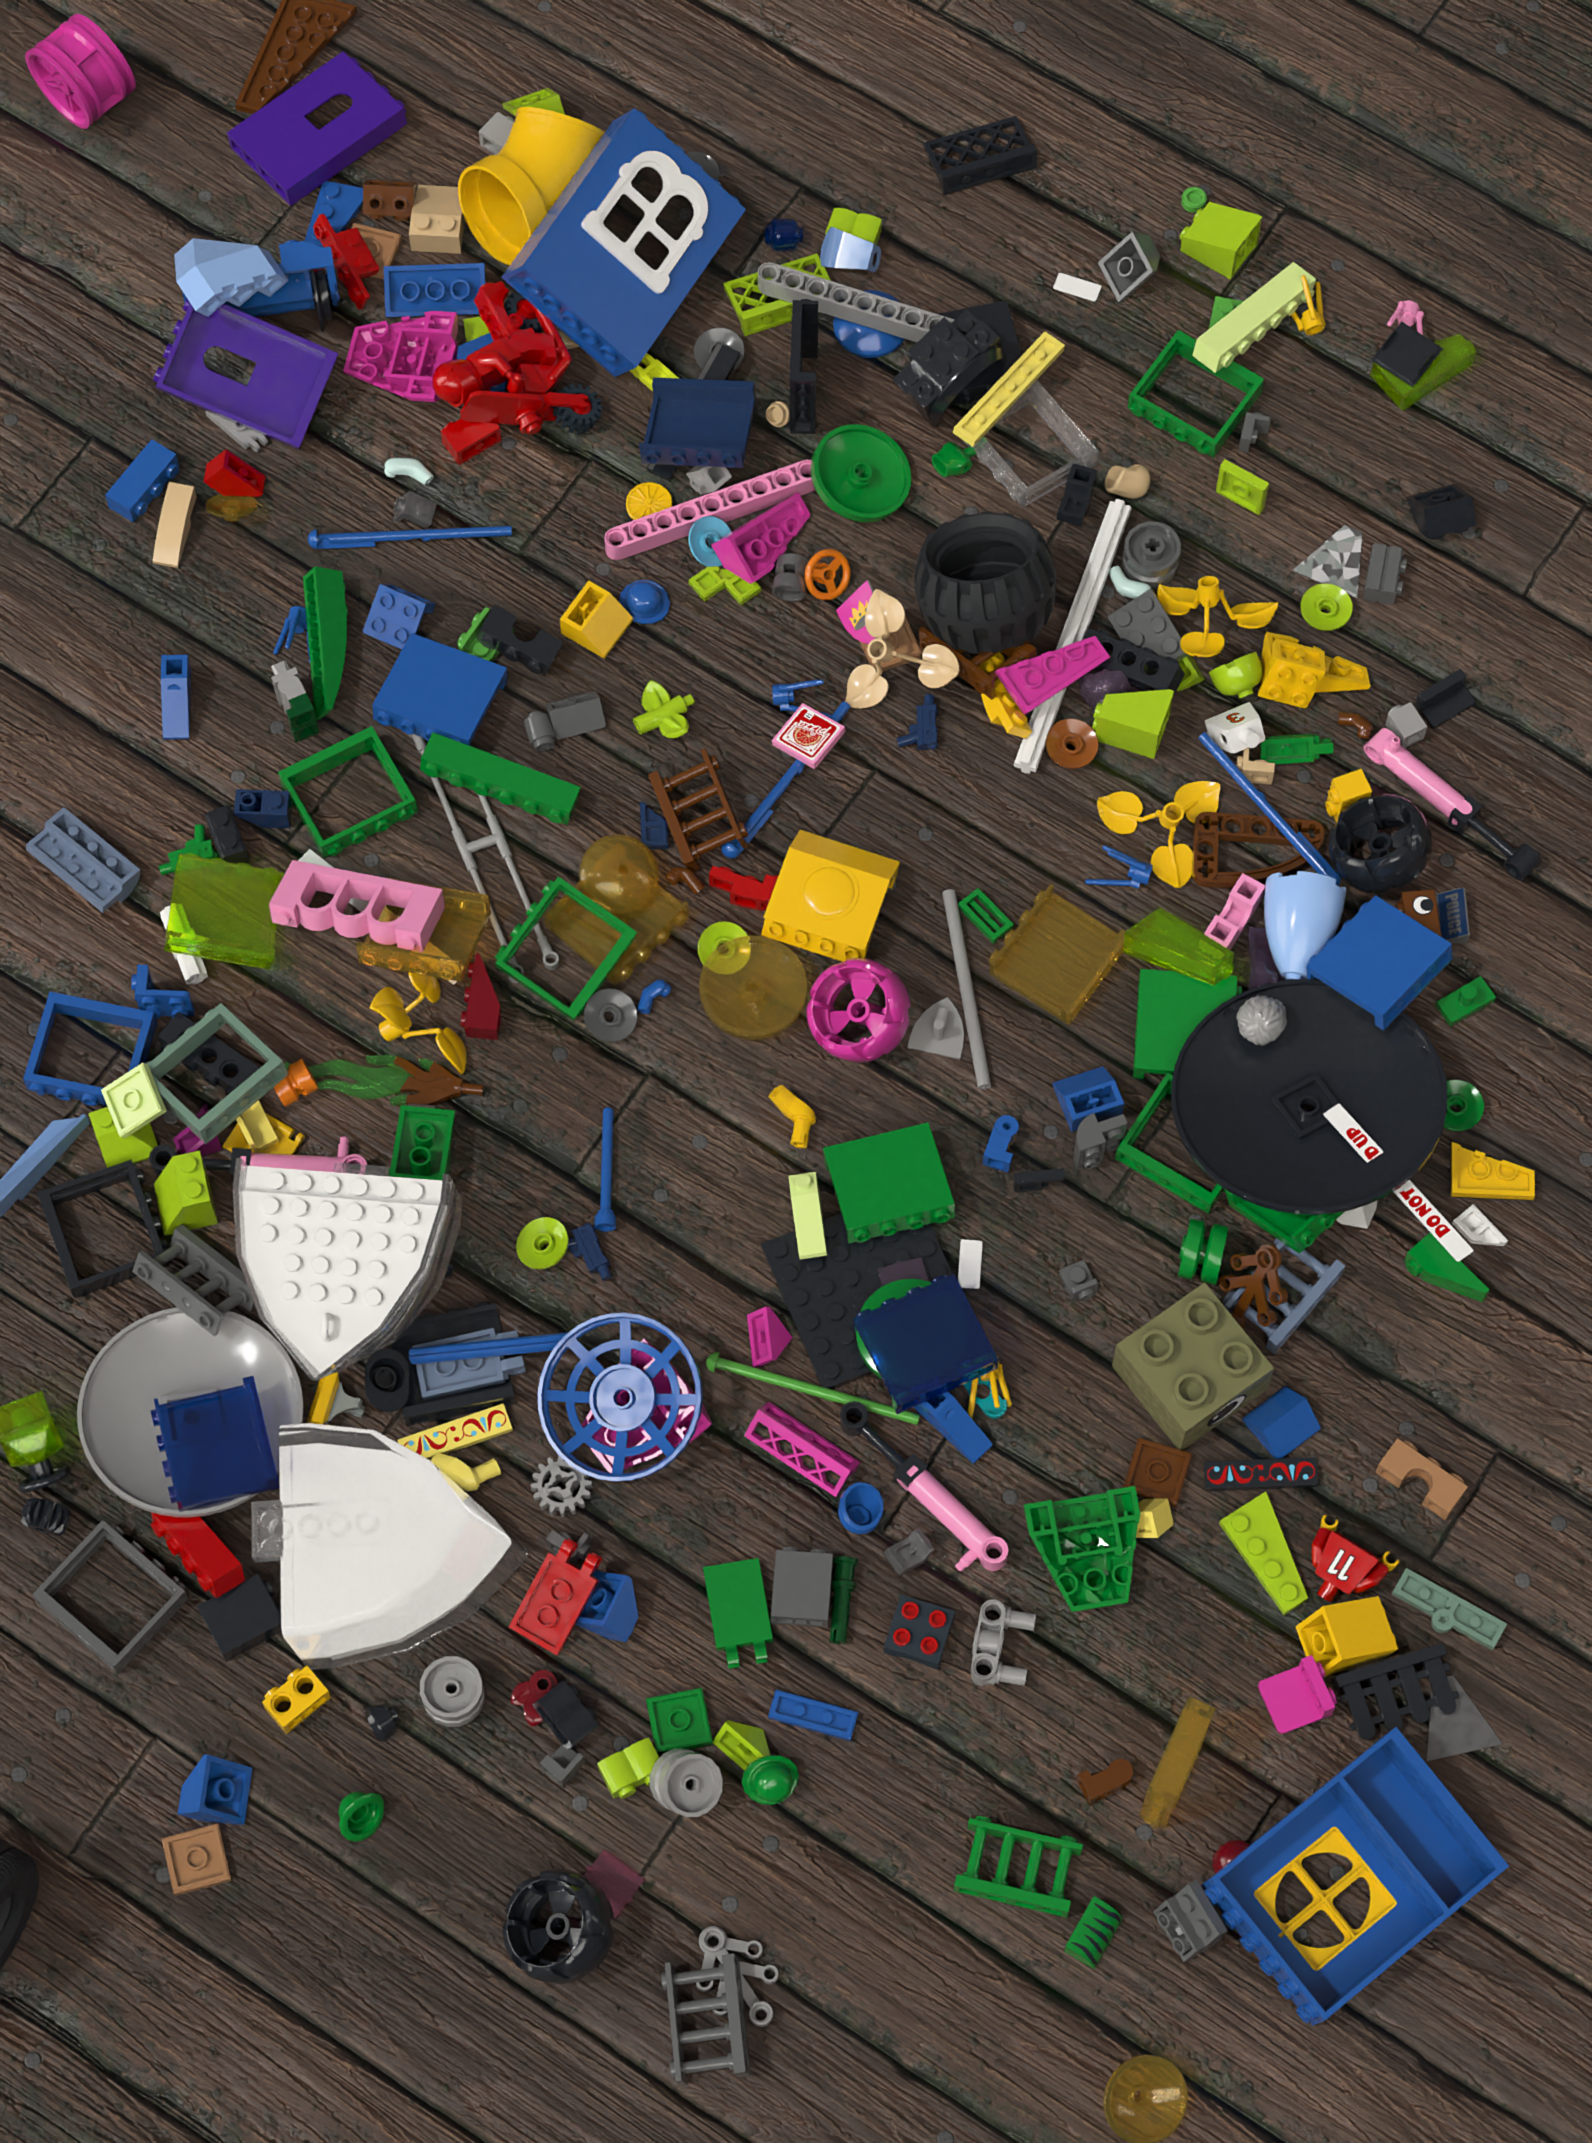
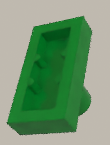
(1465, 1001)

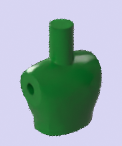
(953, 460)

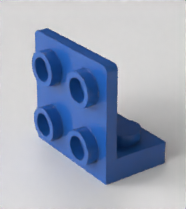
(396, 615)

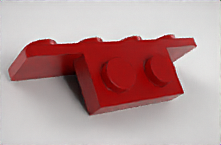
(350, 258)

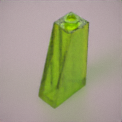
(1454, 358)
(1178, 947)

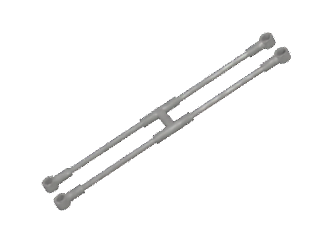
(466, 850)

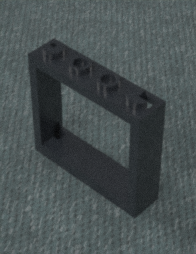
(86, 1185)

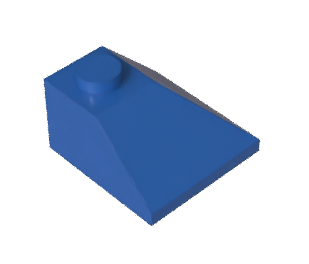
(611, 1607)
(216, 1791)

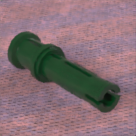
(843, 1586)

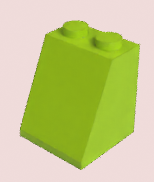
(1221, 237)
(1133, 720)
(185, 1194)

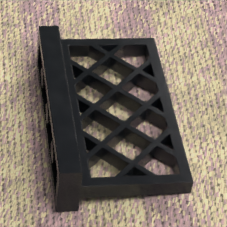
(986, 167)

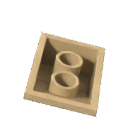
(436, 220)

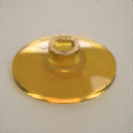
(231, 506)

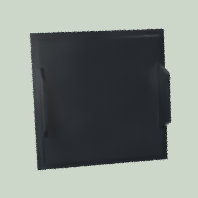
(1407, 354)

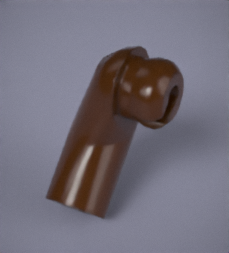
(1358, 721)
(687, 876)

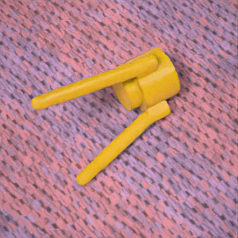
(1312, 319)
(992, 1377)

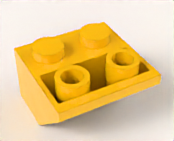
(595, 620)

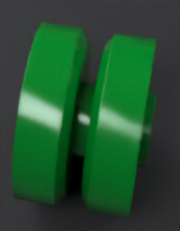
(1202, 1251)

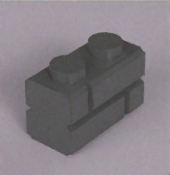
(1383, 574)

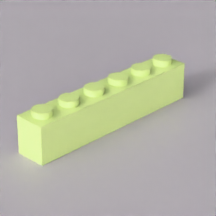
(1253, 318)

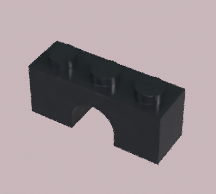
(498, 635)

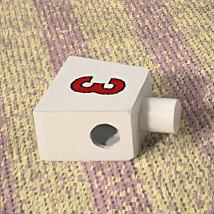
(1236, 729)

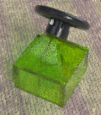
(30, 1438)

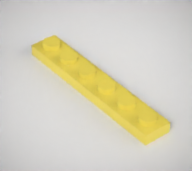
(1008, 389)

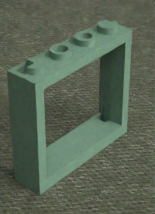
(239, 1099)

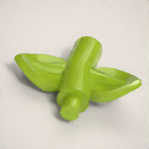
(663, 711)

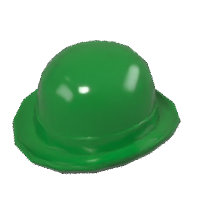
(770, 1779)
(360, 1815)

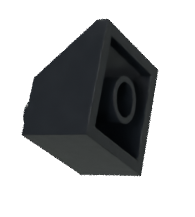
(1442, 511)

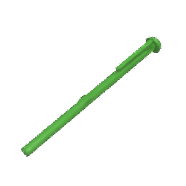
(713, 1362)

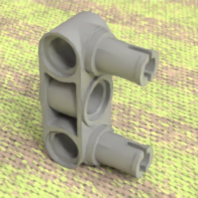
(989, 1642)

